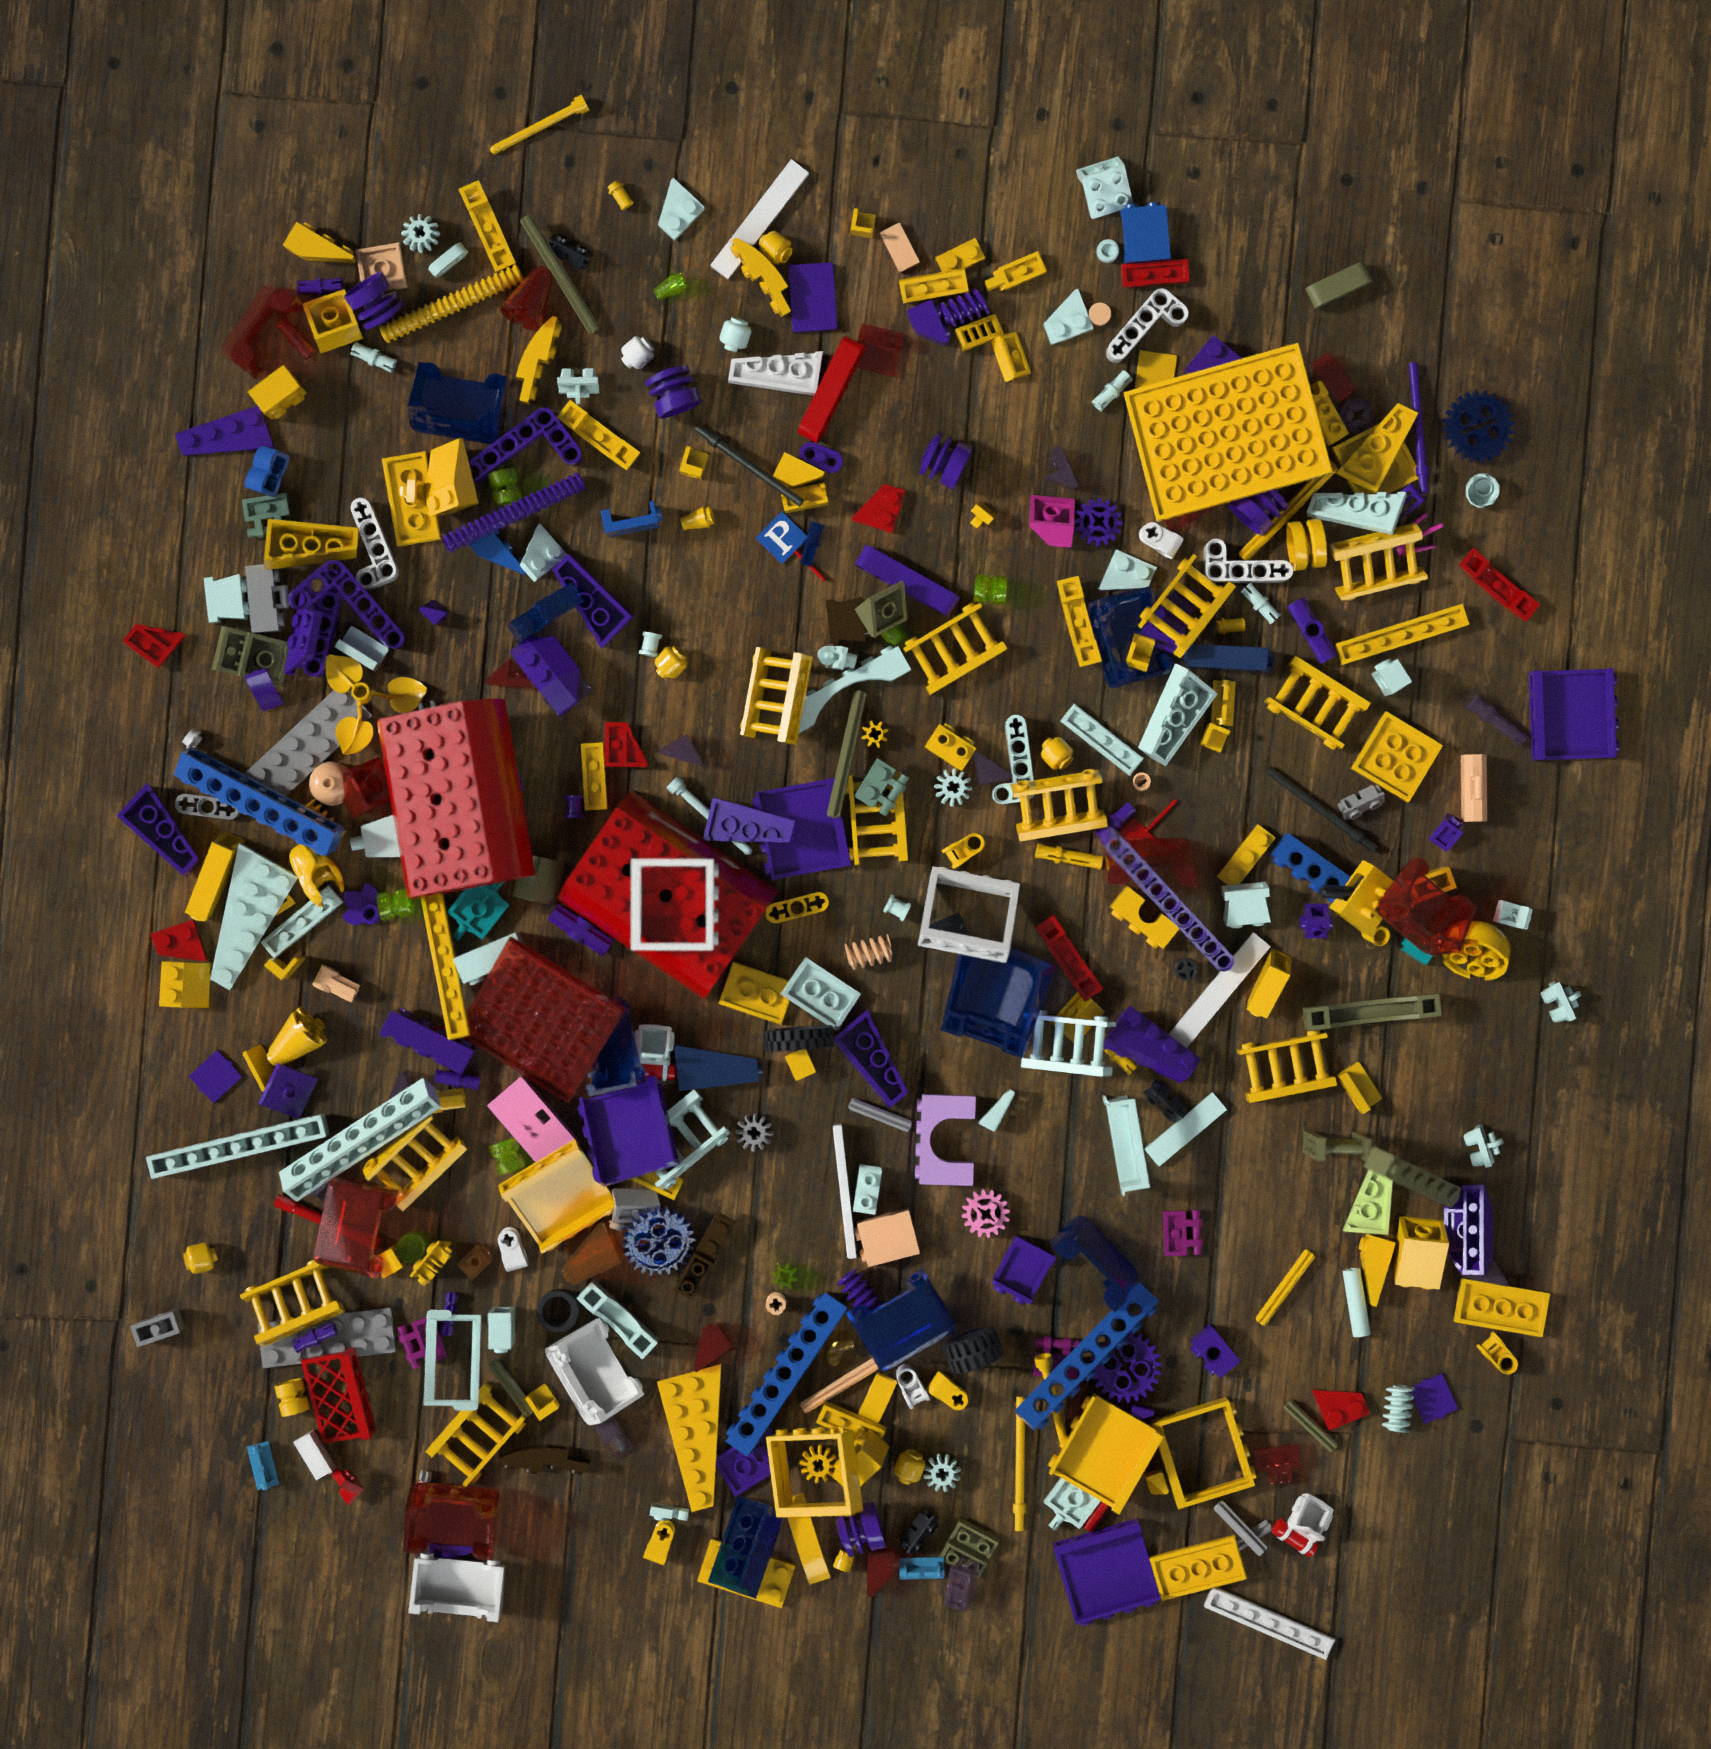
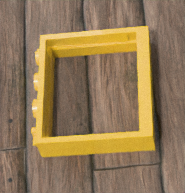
(1241, 1450)
(781, 1479)

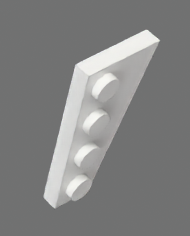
(784, 373)

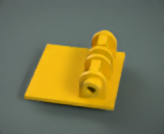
(436, 1251)

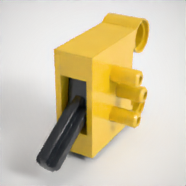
(1359, 899)

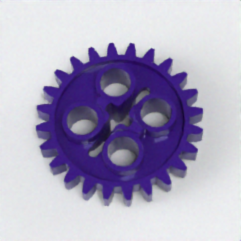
(1142, 1354)

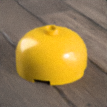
(1487, 950)

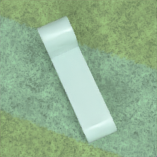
(1015, 758)

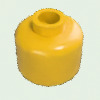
(775, 247)
(671, 662)
(1057, 753)
(199, 1258)
(909, 1467)

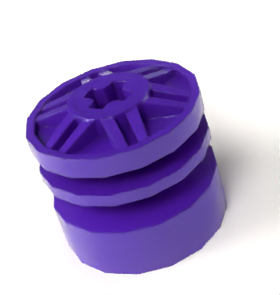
(372, 298)
(672, 388)
(945, 460)
(1255, 509)
(861, 1530)

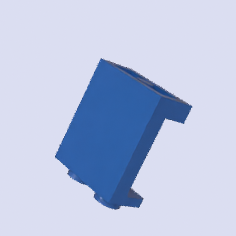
(1145, 233)
(631, 525)

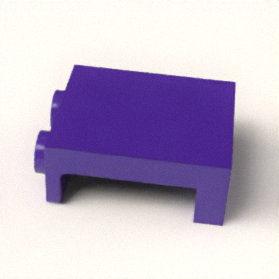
(1022, 1270)

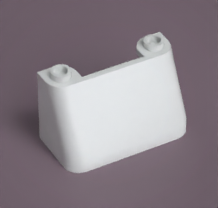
(593, 1373)
(457, 1587)

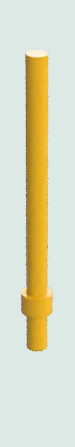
(1019, 1506)

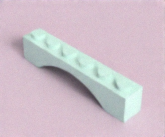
(885, 667)

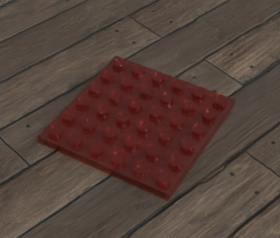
(541, 1019)

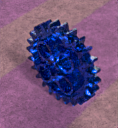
(1471, 408)
(658, 1240)

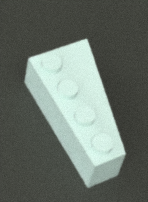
(1176, 714)

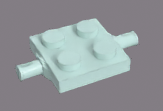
(1070, 1504)

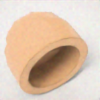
(1138, 778)

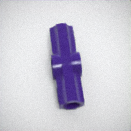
(1320, 643)
(580, 930)

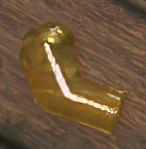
(837, 1349)

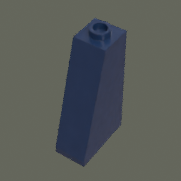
(1230, 658)
(712, 1068)

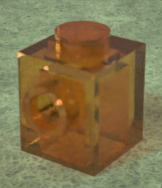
(475, 1261)

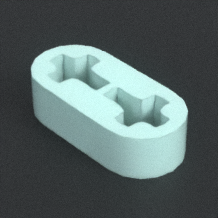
(448, 260)

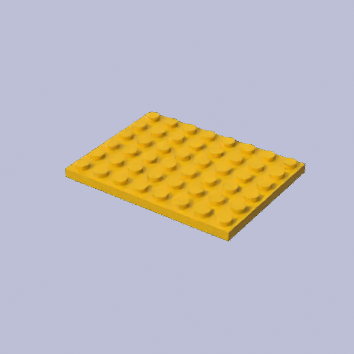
(1227, 432)

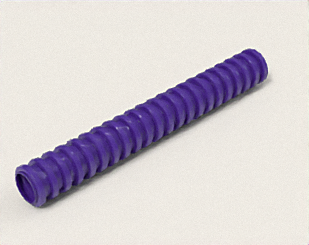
(513, 512)

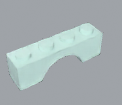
(629, 1328)

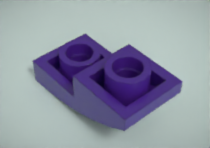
(263, 689)

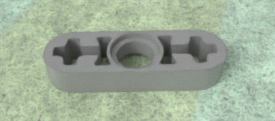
(190, 810)

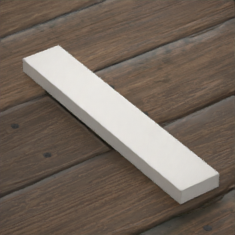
(762, 216)
(1219, 990)
(844, 1191)
(1269, 1622)

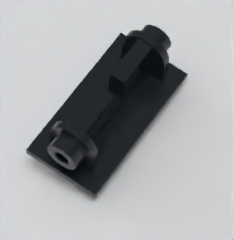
(578, 253)
(952, 923)
(1172, 1109)
(915, 1539)

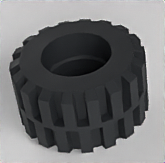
(973, 1350)

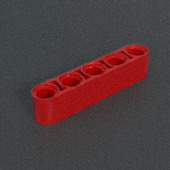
(831, 389)

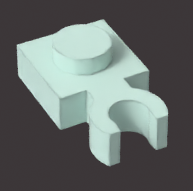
(664, 1511)

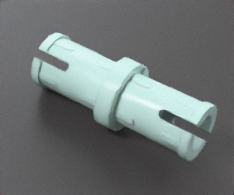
(373, 357)
(1112, 390)
(1260, 603)

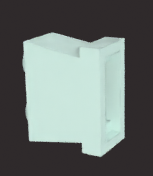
(226, 598)
(1245, 904)
(867, 1189)
(501, 1329)

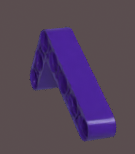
(522, 443)
(352, 599)

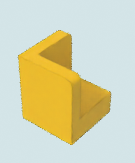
(862, 224)
(693, 463)
(1140, 652)
(1214, 737)
(800, 1064)
(542, 1401)

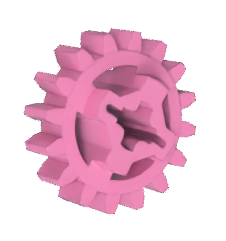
(992, 1205)

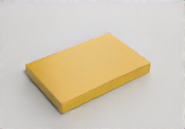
(755, 993)

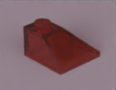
(365, 788)

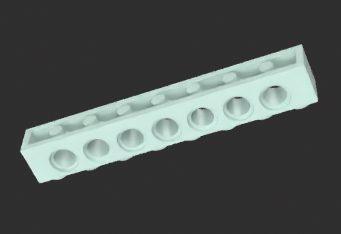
(359, 1139)
(237, 1146)

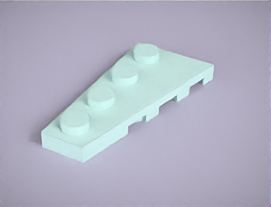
(1368, 511)

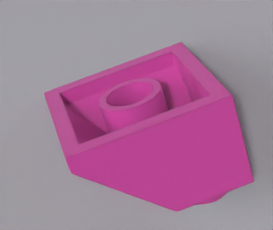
(1053, 519)

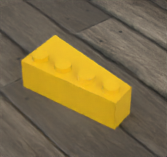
(307, 543)

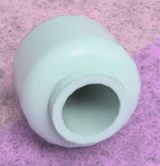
(735, 334)

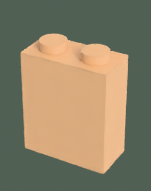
(886, 1237)

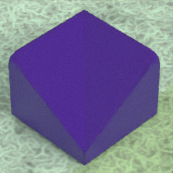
(434, 612)
(1142, 1412)

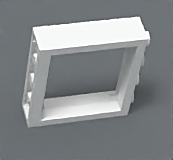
(636, 904)
(961, 943)

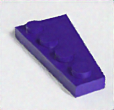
(232, 433)
(743, 823)

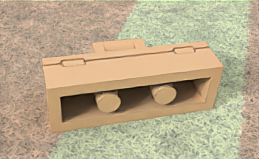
(1474, 788)

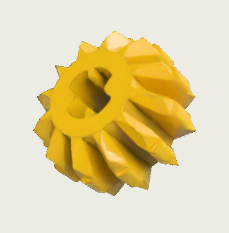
(810, 1464)

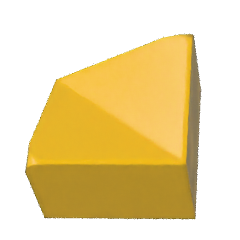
(1156, 1482)

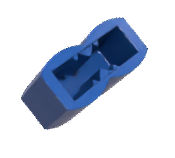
(267, 471)

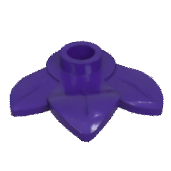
(359, 905)

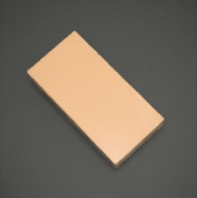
(899, 248)

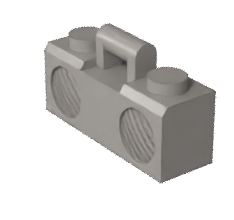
(263, 608)

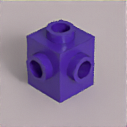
(1316, 921)

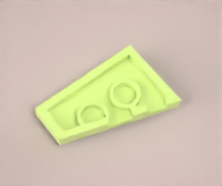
(1371, 1206)

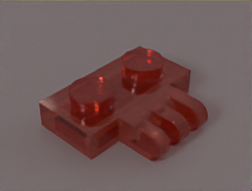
(1277, 1461)

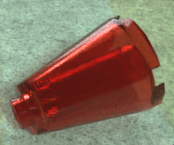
(529, 299)

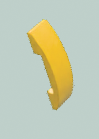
(487, 226)
(598, 435)
(1078, 621)
(808, 1545)

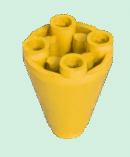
(297, 1037)

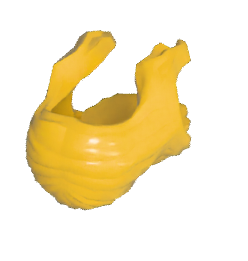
(313, 872)

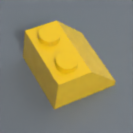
(332, 321)
(185, 984)

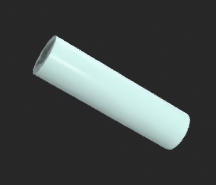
(1356, 1302)

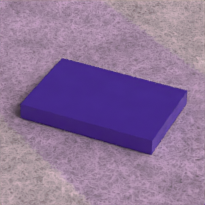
(812, 297)
(743, 1471)

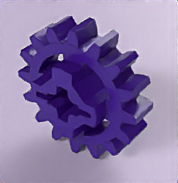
(1090, 515)

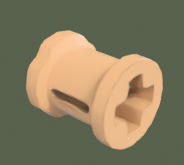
(771, 1308)

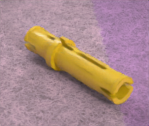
(1068, 856)

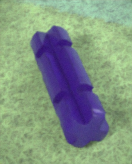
(451, 1299)

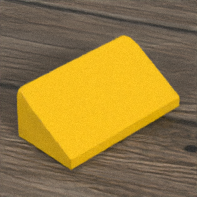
(1010, 356)
(259, 1065)

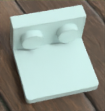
(1105, 187)

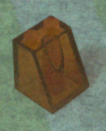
(593, 1255)

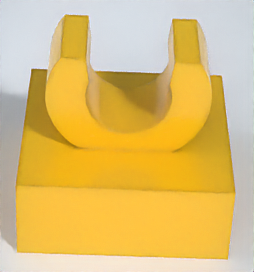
(414, 492)
(982, 513)

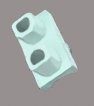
(578, 386)
(836, 657)
(1564, 1011)
(1479, 1137)

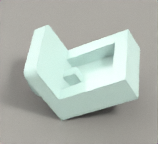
(1512, 914)

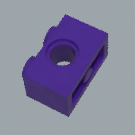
(1210, 1338)

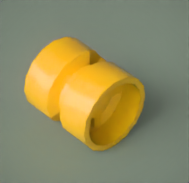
(292, 1397)

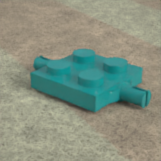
(478, 910)

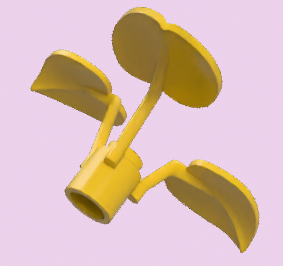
(346, 672)

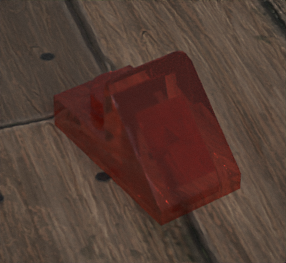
(503, 677)

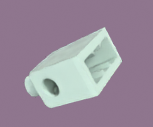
(377, 839)

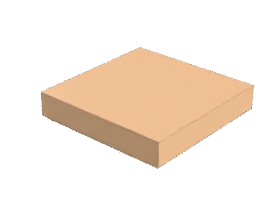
(386, 259)

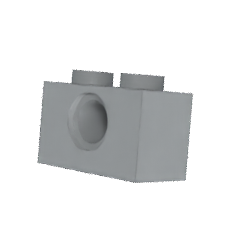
(157, 1327)

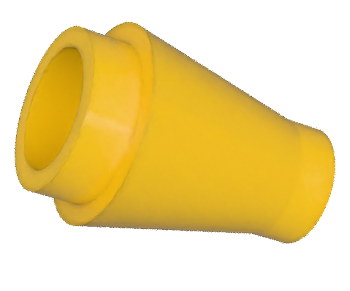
(698, 519)

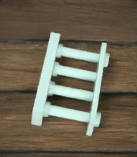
(1076, 1064)
(690, 1103)

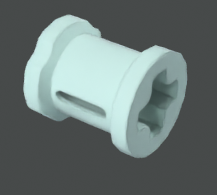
(650, 644)
(897, 907)

